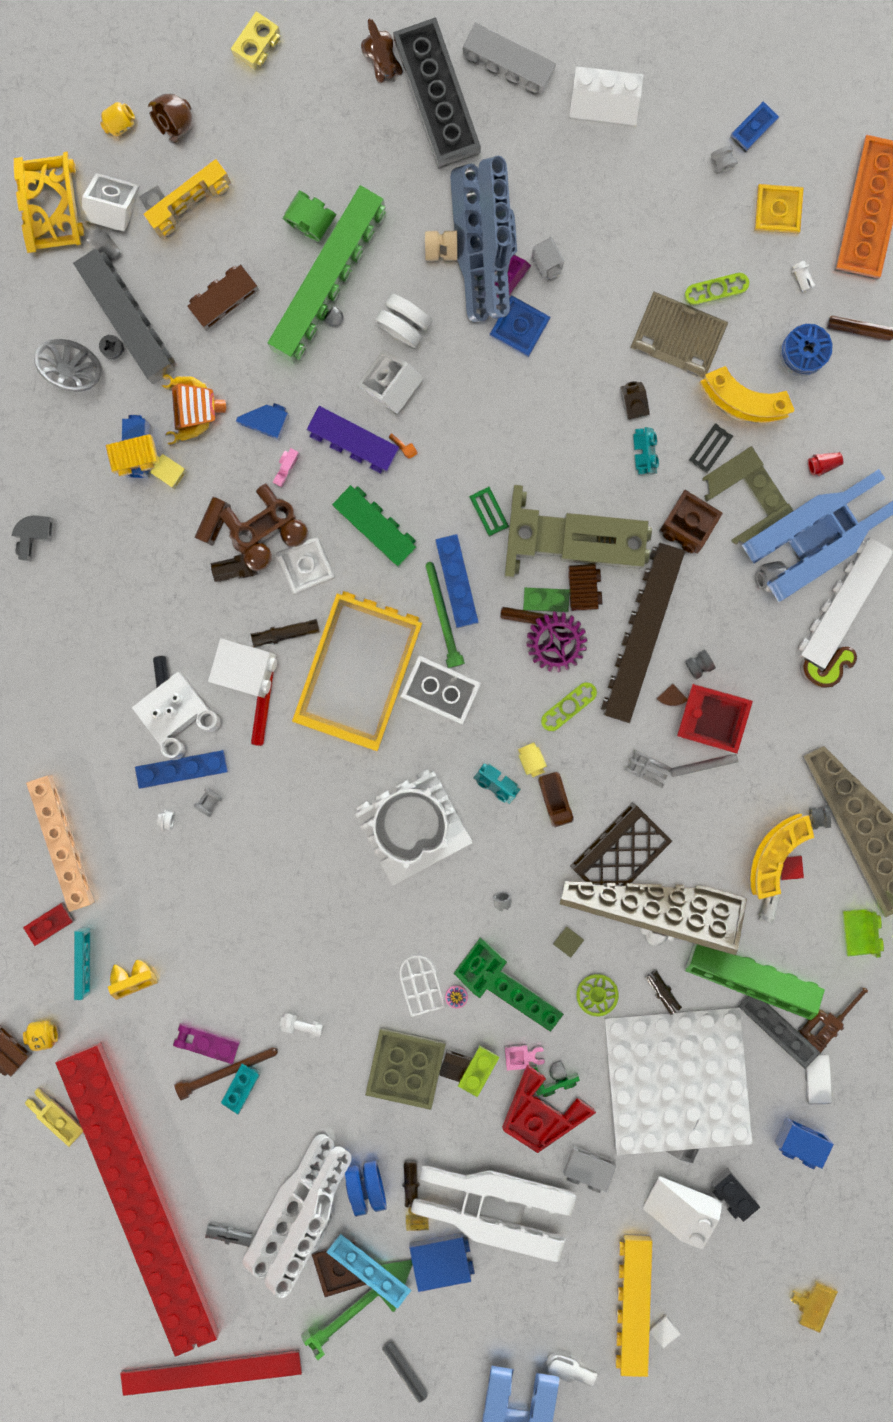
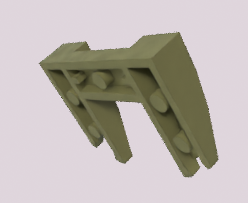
(749, 468)

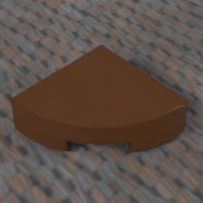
(672, 696)

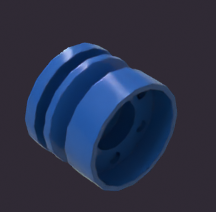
(801, 362)

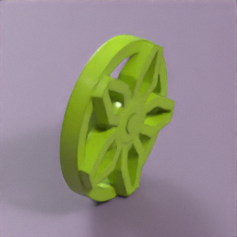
(597, 995)

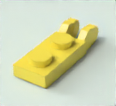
(55, 1118)

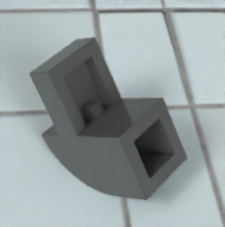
(28, 529)

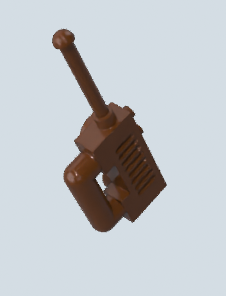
(831, 1027)

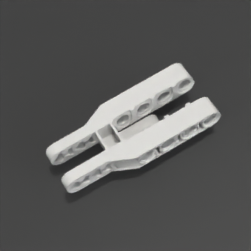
(500, 1198)
(297, 1218)

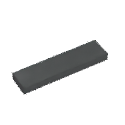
(780, 1030)

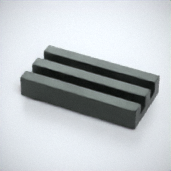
(722, 432)

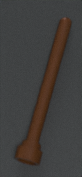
(184, 1089)

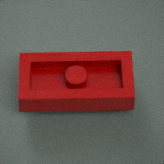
(48, 924)

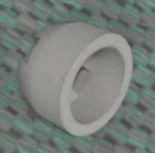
(334, 316)
(502, 901)
(558, 1072)

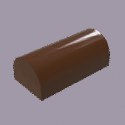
(211, 522)

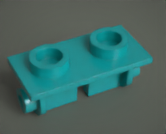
(649, 459)
(488, 777)
(240, 1088)

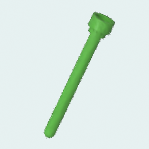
(453, 657)

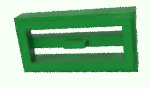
(497, 528)

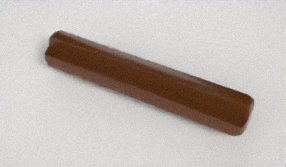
(860, 327)
(524, 616)

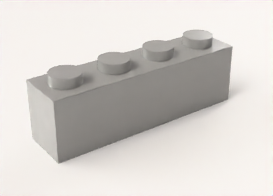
(508, 58)

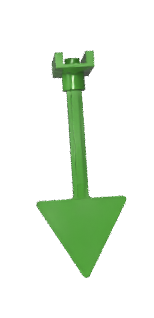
(398, 1269)

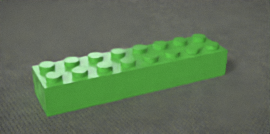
(327, 274)

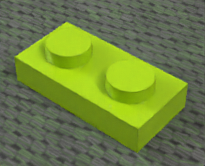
(478, 1071)

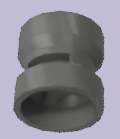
(701, 664)

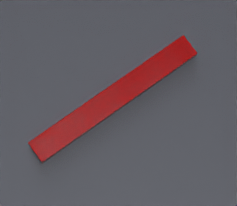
(211, 1373)

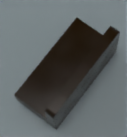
(454, 1065)

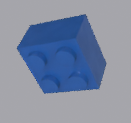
(804, 1143)

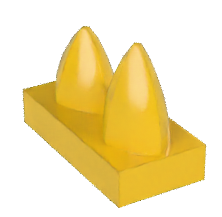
(123, 985)

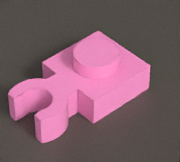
(288, 461)
(519, 1057)

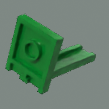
(483, 972)

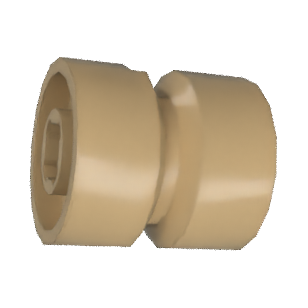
(434, 251)

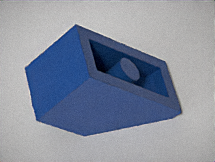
(266, 420)

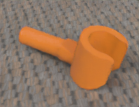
(409, 450)

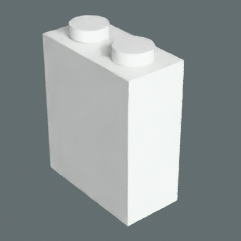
(243, 668)

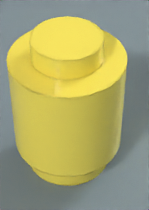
(532, 760)

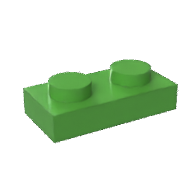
(546, 599)

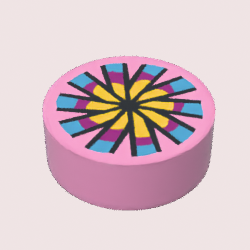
(456, 996)

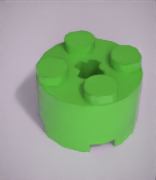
(309, 216)

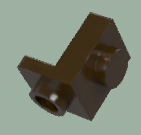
(635, 400)

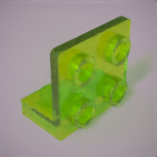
(862, 932)

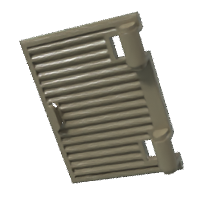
(679, 334)

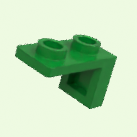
(549, 1089)

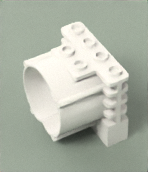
(403, 863)

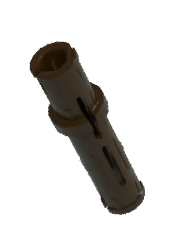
(278, 634)

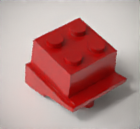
(715, 718)

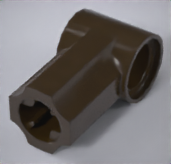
(231, 569)

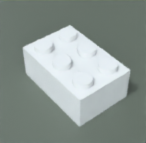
(440, 690)

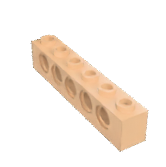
(60, 843)

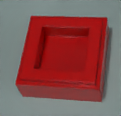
(792, 868)

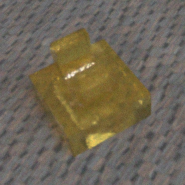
(416, 1222)

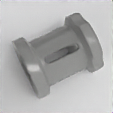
(208, 802)

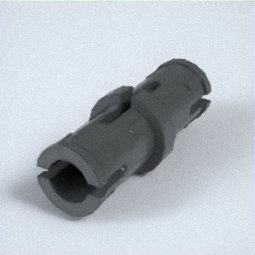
(228, 1235)

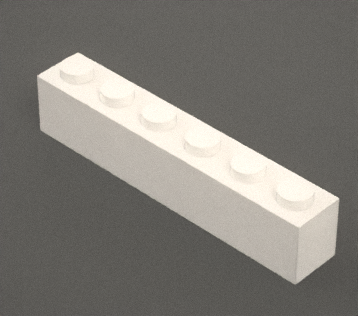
(845, 603)

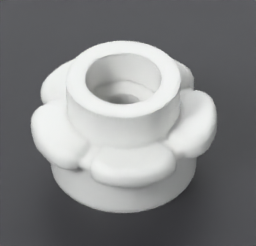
(166, 820)

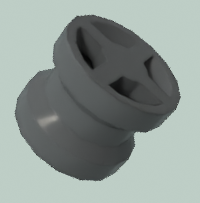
(114, 350)
(820, 817)

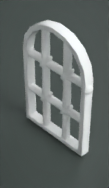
(427, 991)

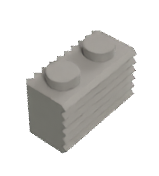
(548, 258)

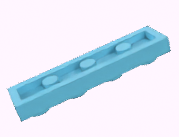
(368, 1271)

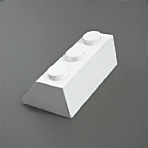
(606, 96)

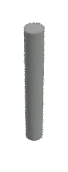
(704, 765)

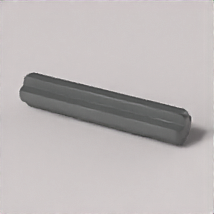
(404, 1372)

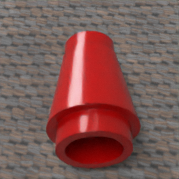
(823, 463)

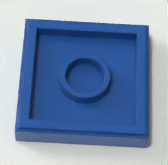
(520, 327)

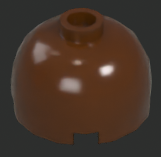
(171, 115)

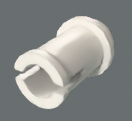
(803, 275)
(768, 911)

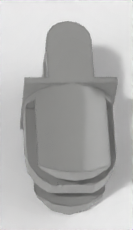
(634, 761)

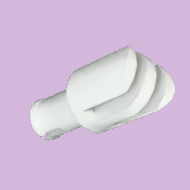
(569, 1370)

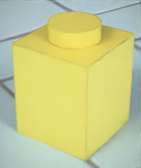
(168, 471)

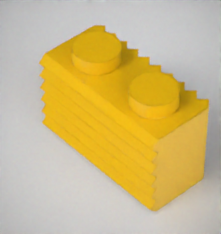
(132, 454)

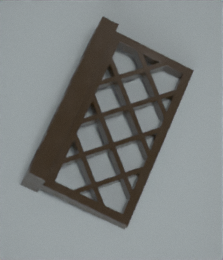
(610, 837)

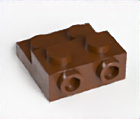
(690, 522)

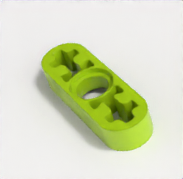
(734, 291)
(585, 700)

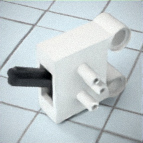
(172, 709)

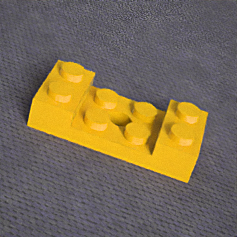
(209, 178)

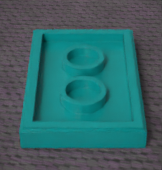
(81, 963)

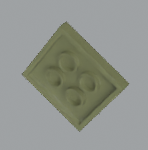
(405, 1069)

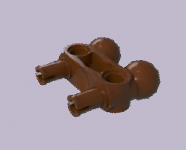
(263, 526)

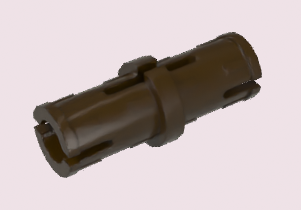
(663, 992)

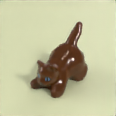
(380, 49)

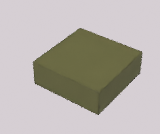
(568, 941)

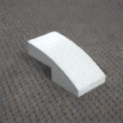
(819, 1081)

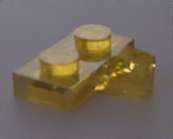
(814, 1305)

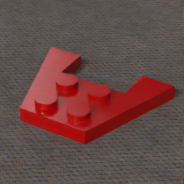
(536, 1122)

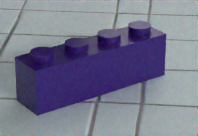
(352, 439)

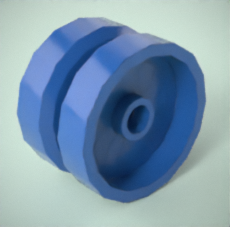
(361, 1189)

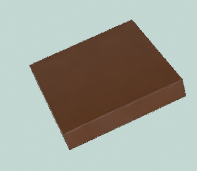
(333, 1275)

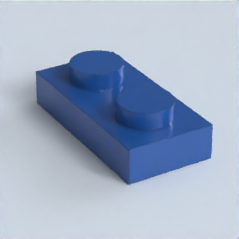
(754, 125)

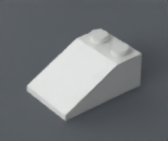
(683, 1211)

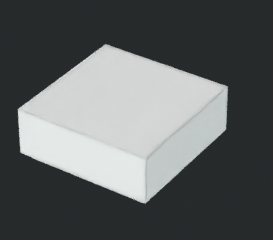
(664, 1331)

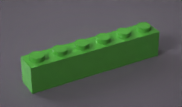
(756, 980)

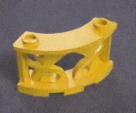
(26, 174)
(743, 402)
(773, 851)

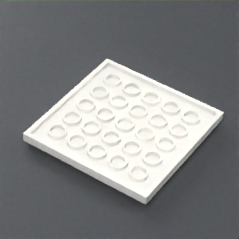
(676, 1072)

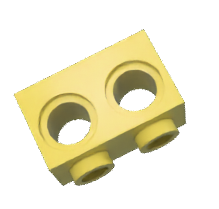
(250, 38)

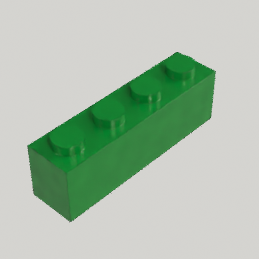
(374, 526)

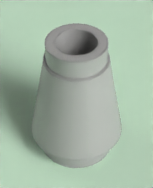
(103, 243)

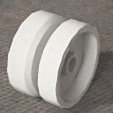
(404, 320)

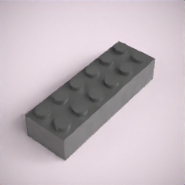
(437, 92)
(122, 313)

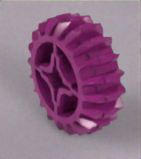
(548, 644)

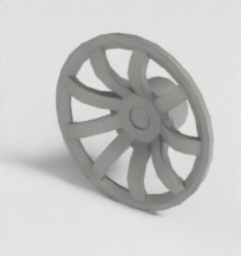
(66, 371)

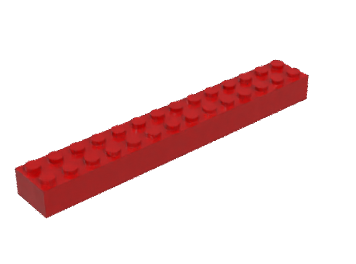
(137, 1199)

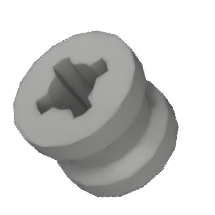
(724, 158)

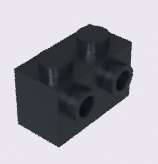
(738, 1198)

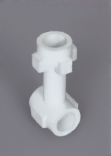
(289, 1023)

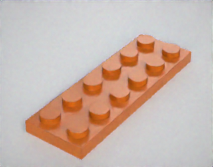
(869, 211)

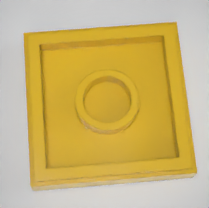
(779, 208)

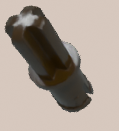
(410, 1183)

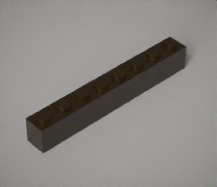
(643, 632)

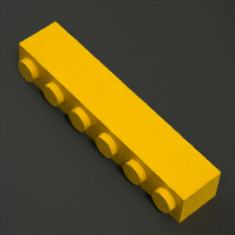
(634, 1306)

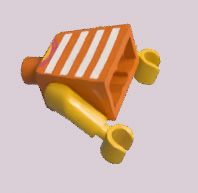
(192, 407)

